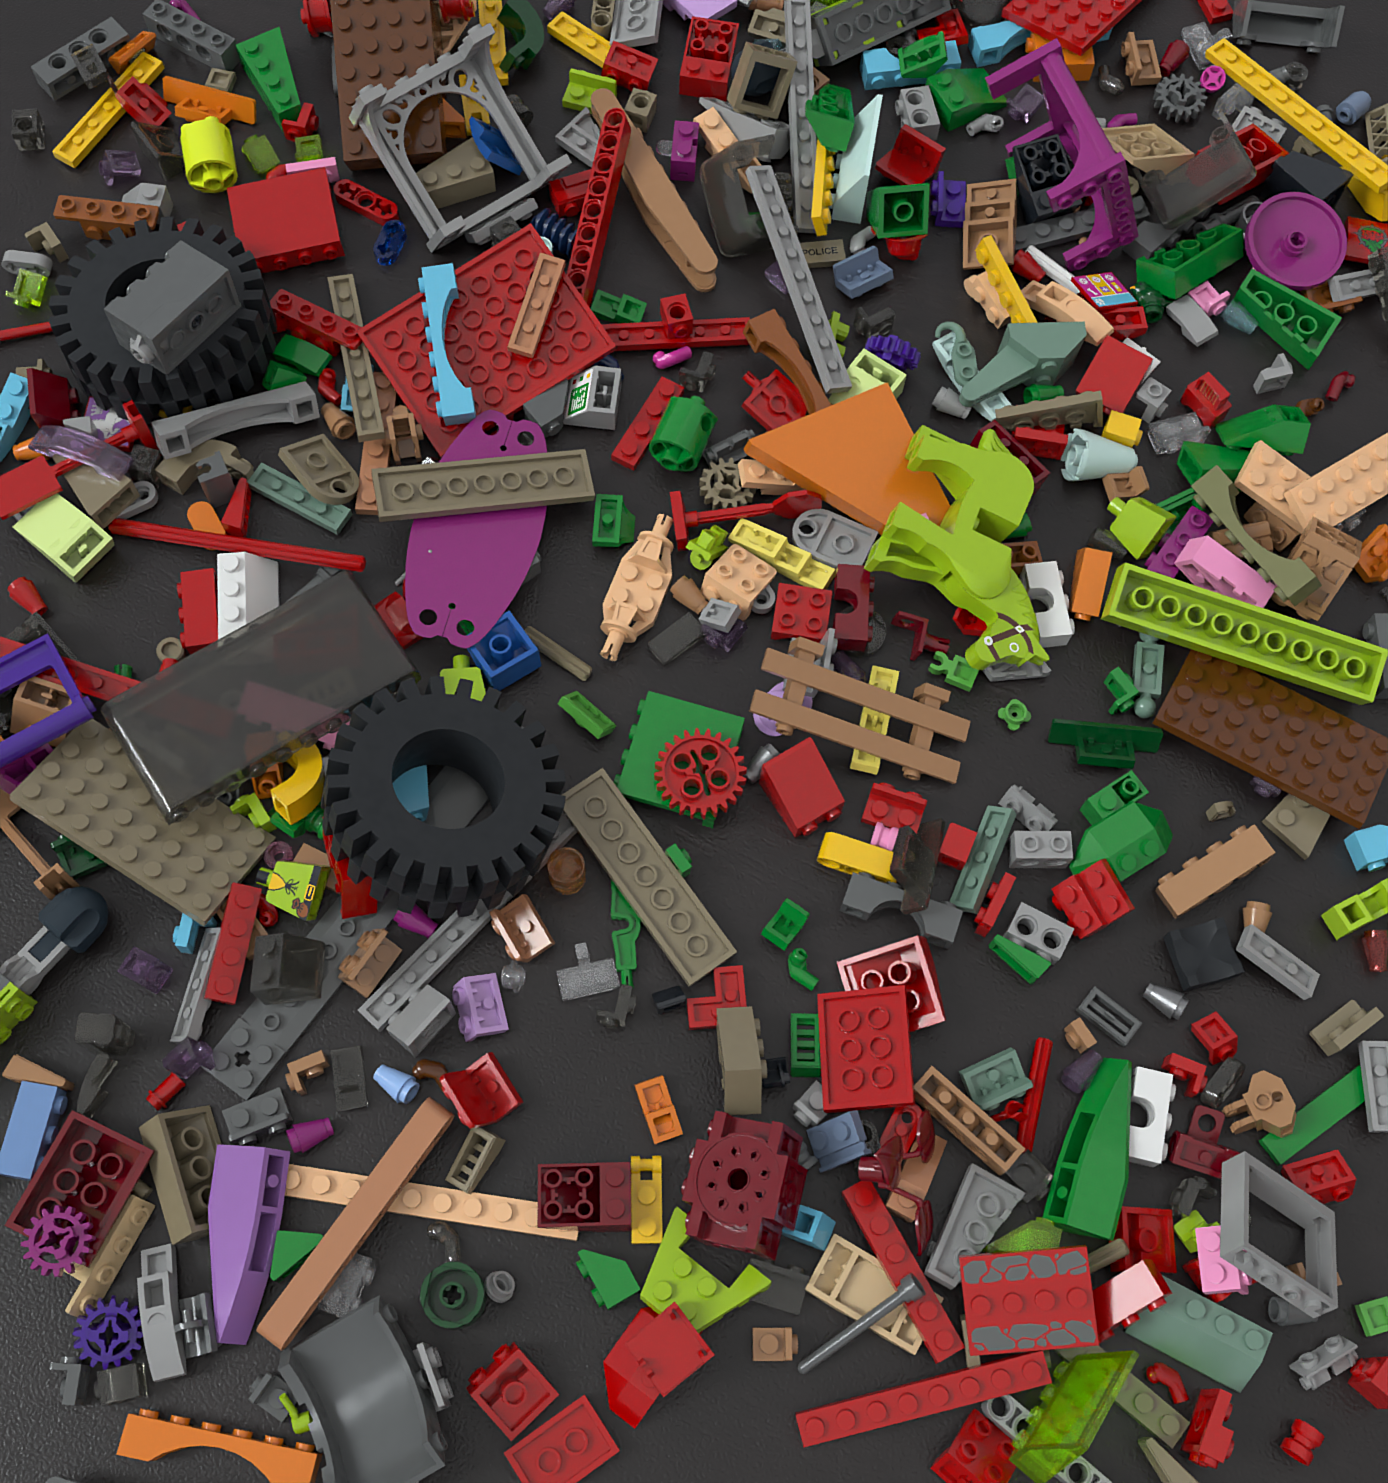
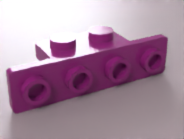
(1192, 526)

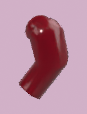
(1337, 384)

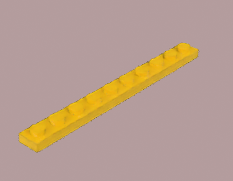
(1300, 114)

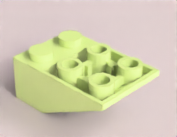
(869, 372)
(64, 536)

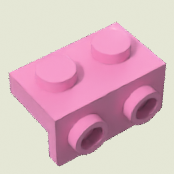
(1215, 1272)

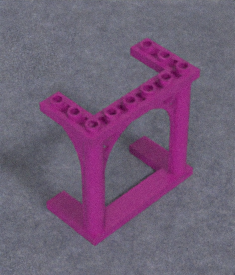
(1096, 168)

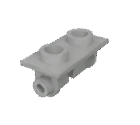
(1033, 817)
(1335, 1353)

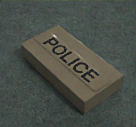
(823, 253)

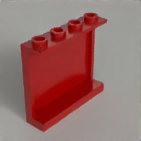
(287, 220)

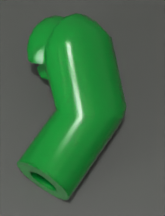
(798, 969)

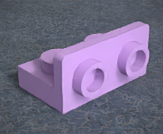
(479, 1006)

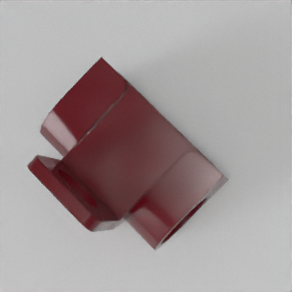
(1199, 1148)

